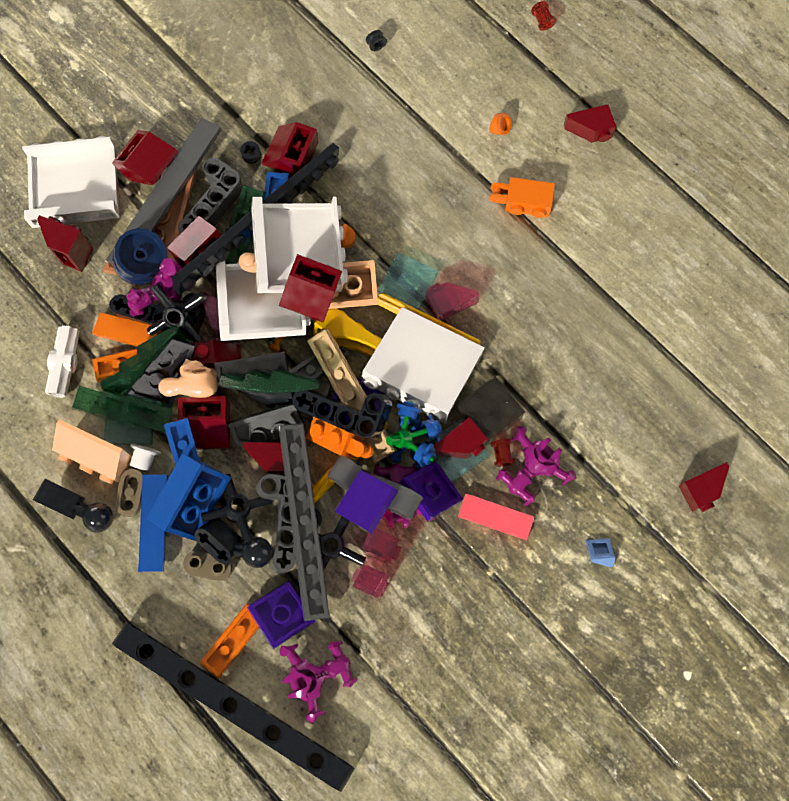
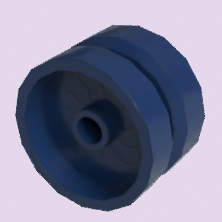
(129, 247)

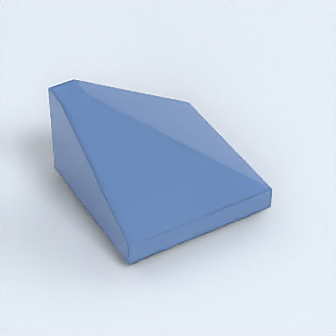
(601, 552)

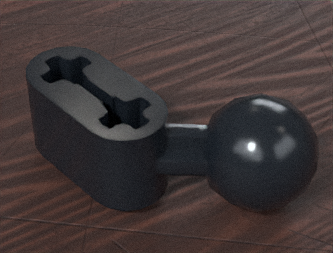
(95, 517)
(226, 544)

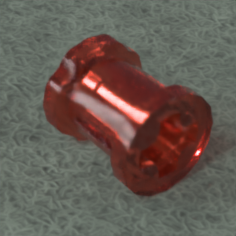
(543, 15)
(502, 452)

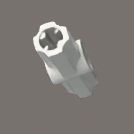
(62, 361)

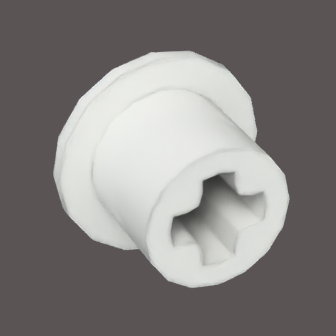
(143, 457)

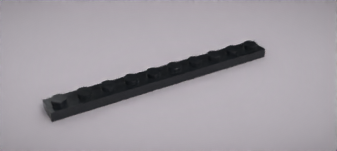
(237, 235)

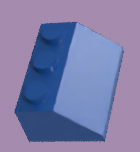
(187, 493)

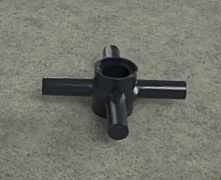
(179, 306)
(236, 516)
(342, 550)

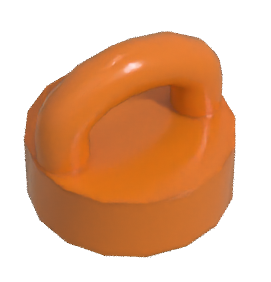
(500, 124)
(348, 237)

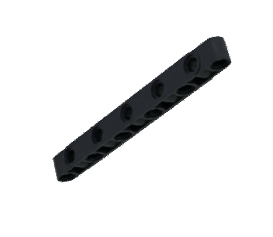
(248, 714)

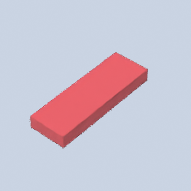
(496, 517)

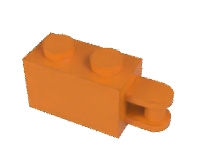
(524, 196)
(338, 440)

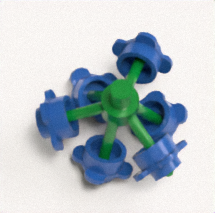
(411, 427)

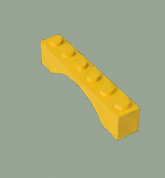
(348, 332)

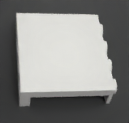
(72, 181)
(295, 229)
(249, 313)
(422, 364)

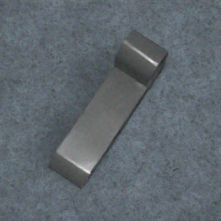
(219, 189)
(405, 501)
(281, 524)

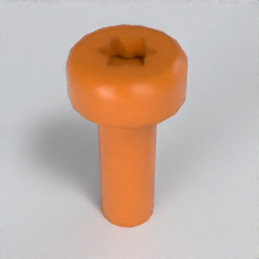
(275, 347)

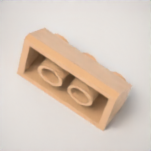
(360, 286)
(90, 452)

